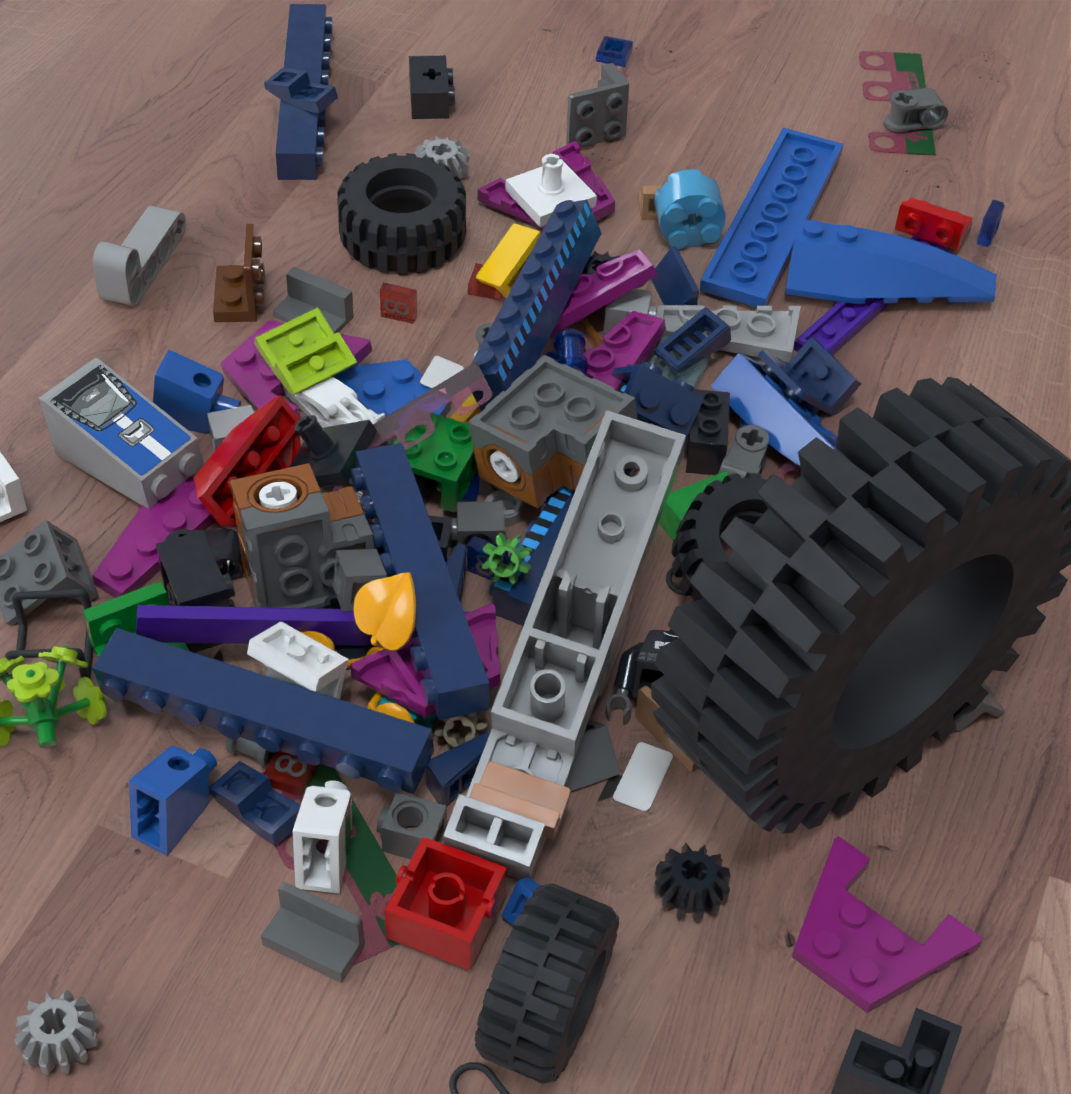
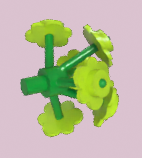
(38, 690)

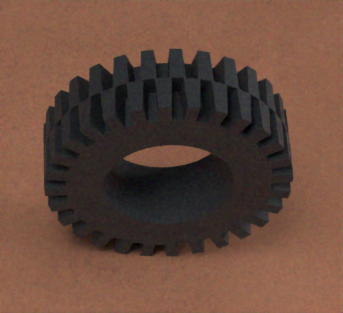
(866, 603)

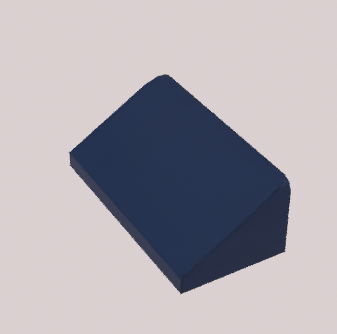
(674, 280)

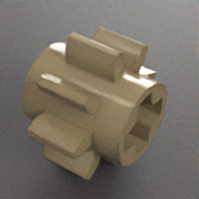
(454, 736)

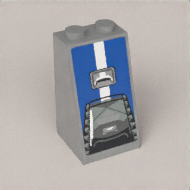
(119, 434)

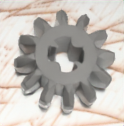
(448, 152)
(38, 1037)

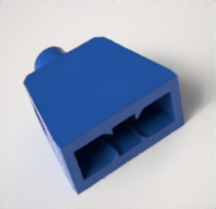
(189, 391)
(169, 796)

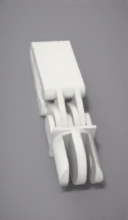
(334, 405)

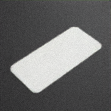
(439, 371)
(643, 776)

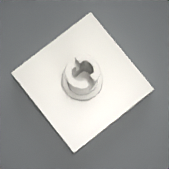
(547, 186)

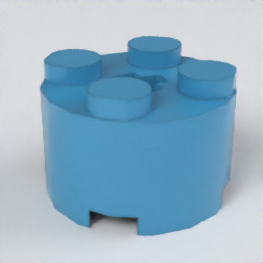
(690, 209)

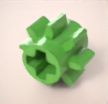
(518, 556)

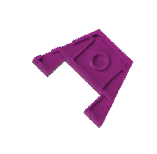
(497, 197)
(255, 378)
(862, 950)

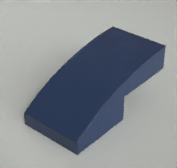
(295, 88)
(255, 803)

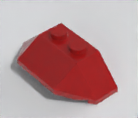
(253, 447)

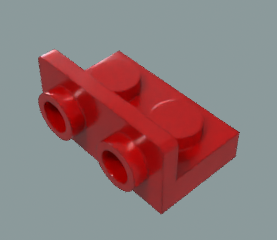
(932, 223)

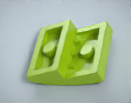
(304, 351)

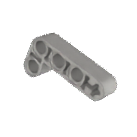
(129, 269)

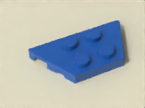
(387, 385)

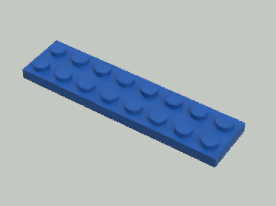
(766, 222)

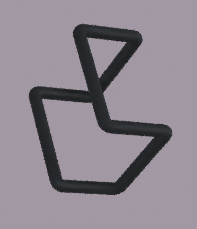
(85, 656)

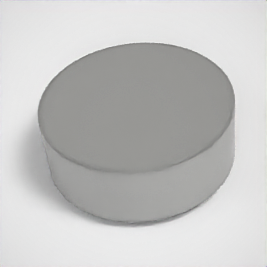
(512, 506)

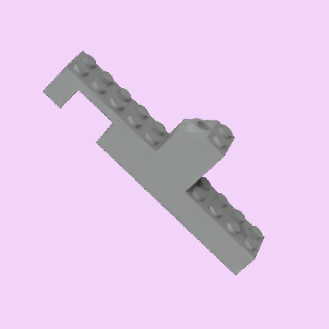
(571, 632)

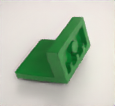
(444, 457)
(122, 614)

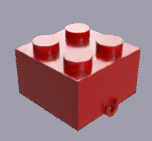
(445, 902)

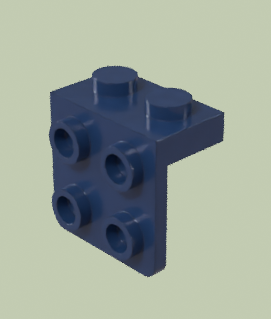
(813, 377)
(659, 399)

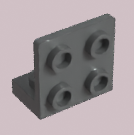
(599, 112)
(42, 562)

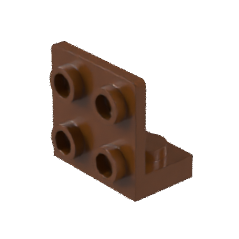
(237, 285)

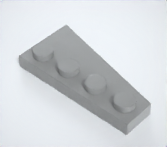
(749, 329)

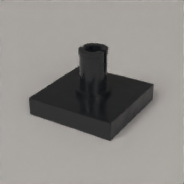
(332, 448)

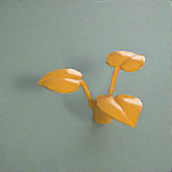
(389, 614)

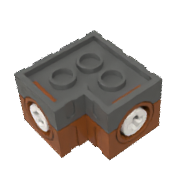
(543, 430)
(293, 535)

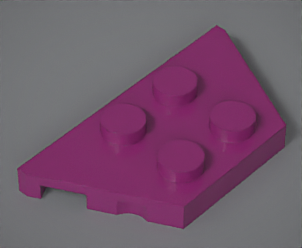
(394, 675)

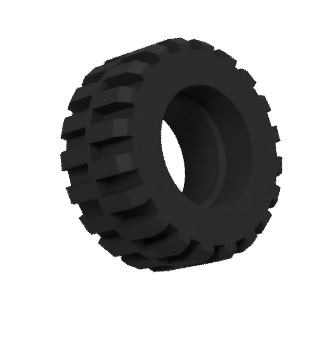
(402, 213)
(708, 515)
(546, 982)

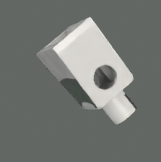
(322, 815)

